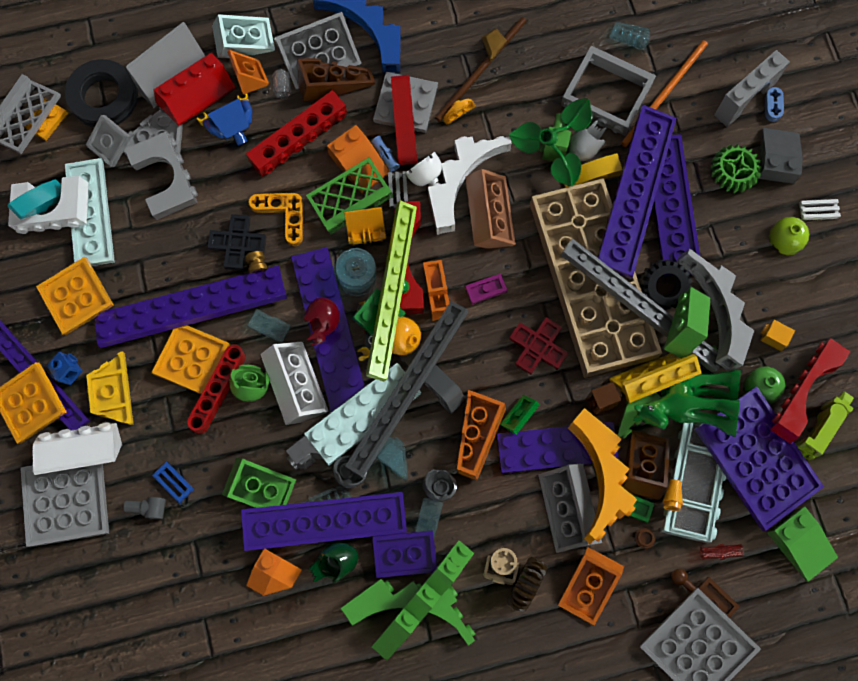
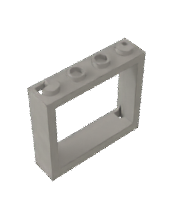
(621, 69)

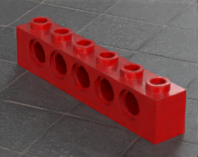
(300, 124)

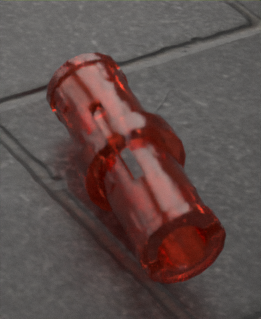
(721, 551)

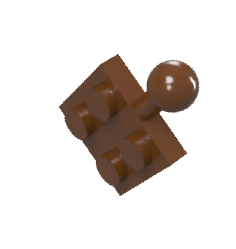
(710, 589)

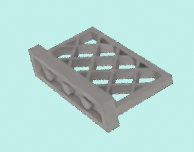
(11, 108)

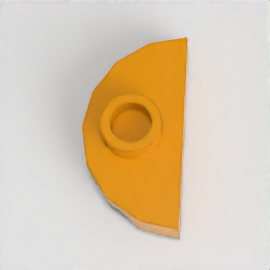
(458, 109)

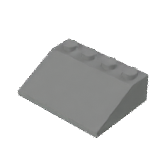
(323, 39)
(164, 60)

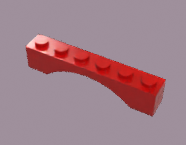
(412, 301)
(793, 417)

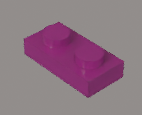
(486, 289)

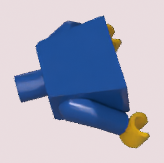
(230, 120)

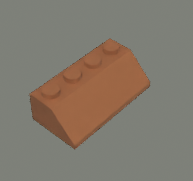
(489, 210)

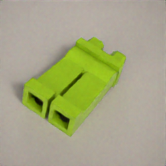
(827, 425)

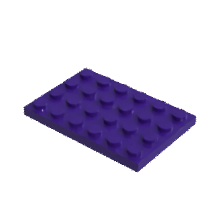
(759, 464)

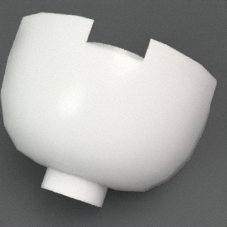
(426, 171)

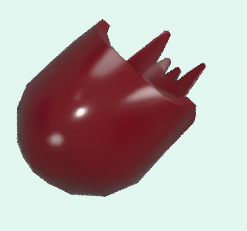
(323, 318)

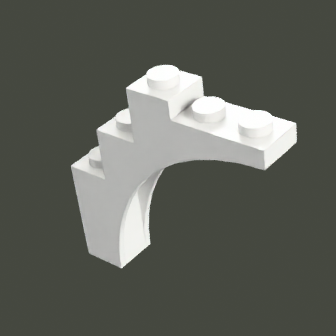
(468, 156)

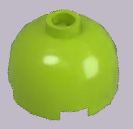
(789, 235)

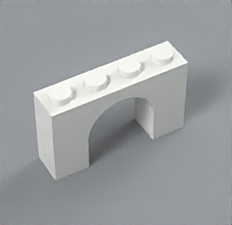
(68, 213)

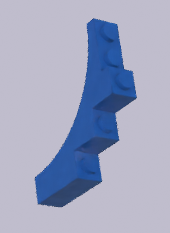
(372, 21)

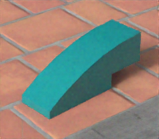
(36, 200)

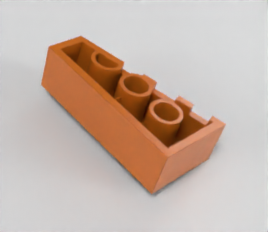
(478, 432)

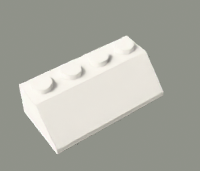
(293, 382)
(76, 448)

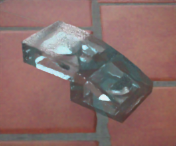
(268, 325)
(429, 515)

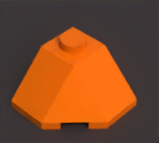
(272, 574)

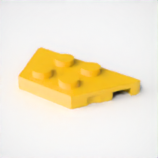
(110, 391)

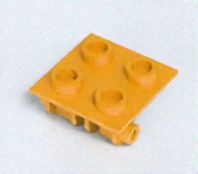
(365, 225)

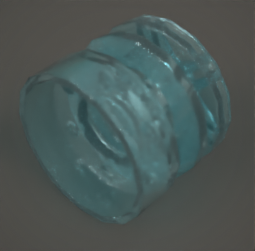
(358, 281)

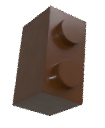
(604, 398)

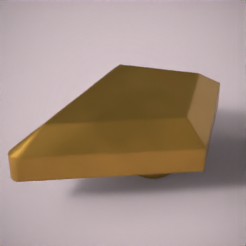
(493, 43)

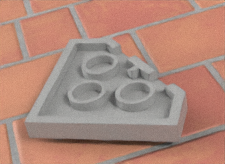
(155, 125)

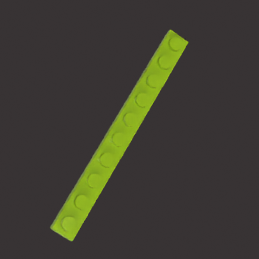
(391, 292)

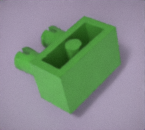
(562, 142)

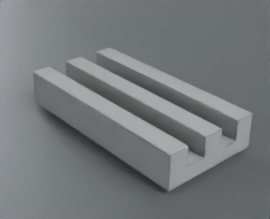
(397, 175)

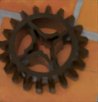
(527, 584)

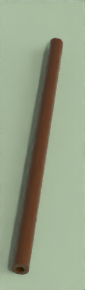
(470, 81)

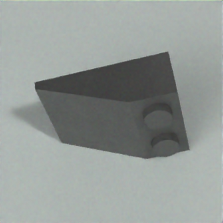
(780, 156)

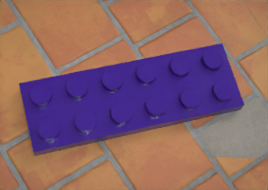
(542, 449)

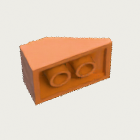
(351, 150)
(591, 586)

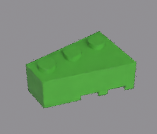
(689, 323)

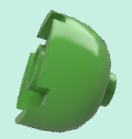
(768, 381)
(248, 383)

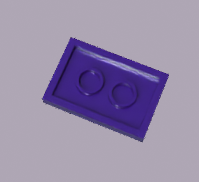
(404, 553)

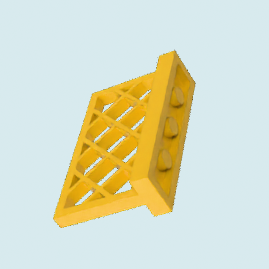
(656, 376)

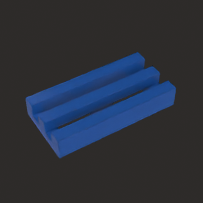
(185, 494)

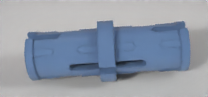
(391, 163)

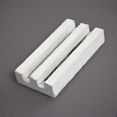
(805, 206)

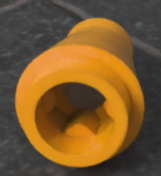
(673, 498)

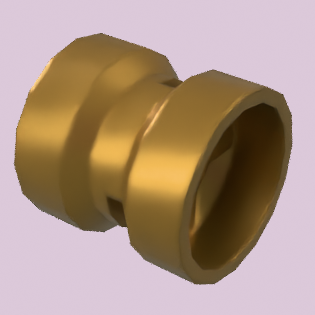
(256, 261)

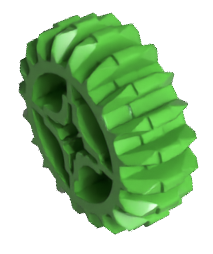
(725, 169)

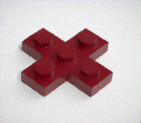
(538, 346)

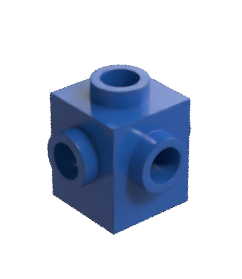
(64, 368)

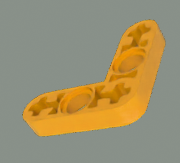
(285, 206)

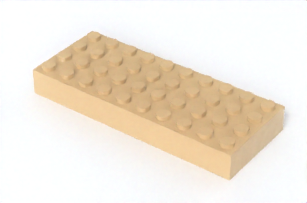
(600, 326)

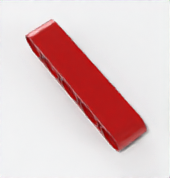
(404, 120)
(216, 399)

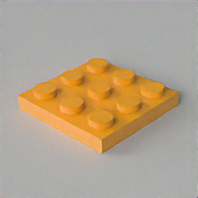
(74, 296)
(190, 358)
(29, 403)

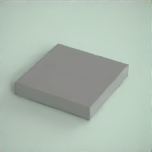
(108, 140)

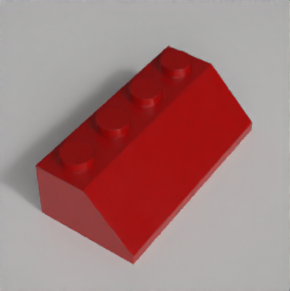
(193, 89)

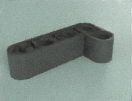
(440, 384)

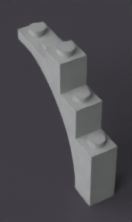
(717, 284)

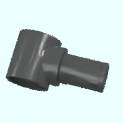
(151, 508)

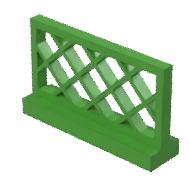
(370, 201)

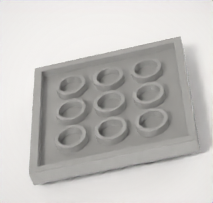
(64, 504)
(699, 642)

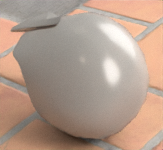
(586, 142)

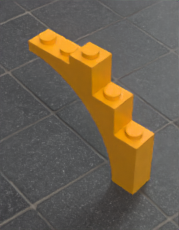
(601, 446)

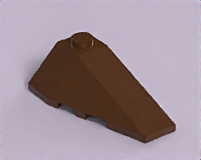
(320, 78)

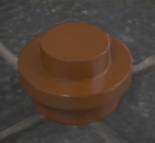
(644, 538)

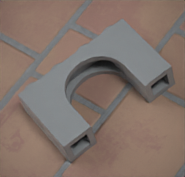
(760, 79)
(180, 193)

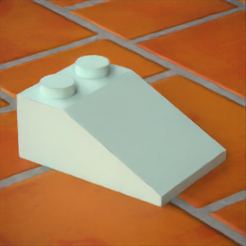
(242, 35)

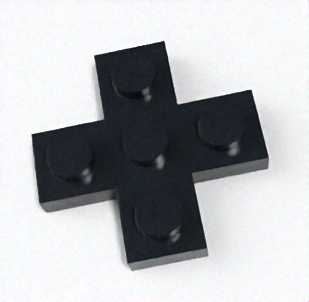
(236, 242)

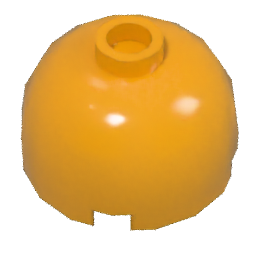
(406, 337)

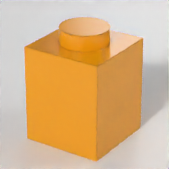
(777, 335)

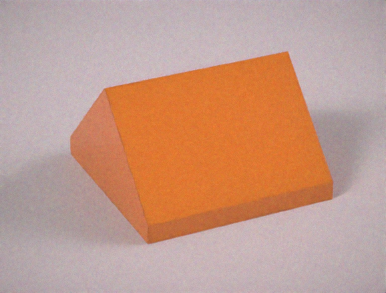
(248, 72)

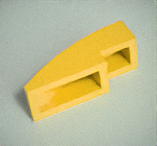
(601, 168)

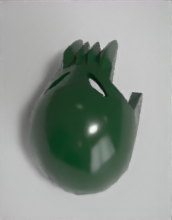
(336, 560)

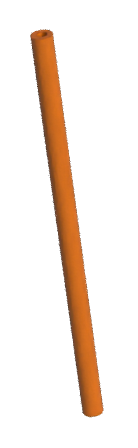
(626, 141)

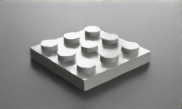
(423, 98)

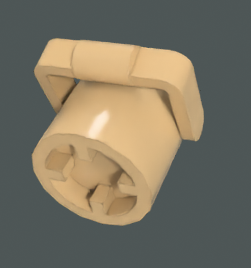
(502, 563)

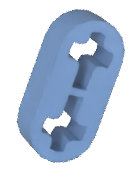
(770, 104)

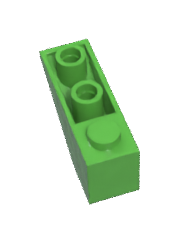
(629, 413)

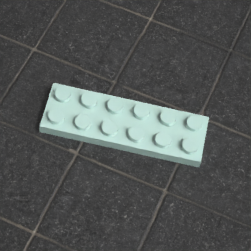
(95, 237)
(353, 419)

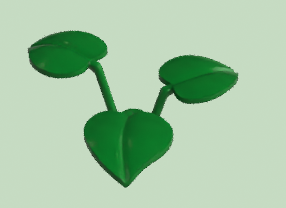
(529, 135)

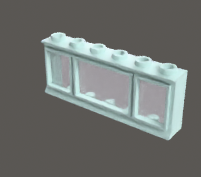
(700, 487)

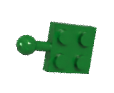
(367, 312)

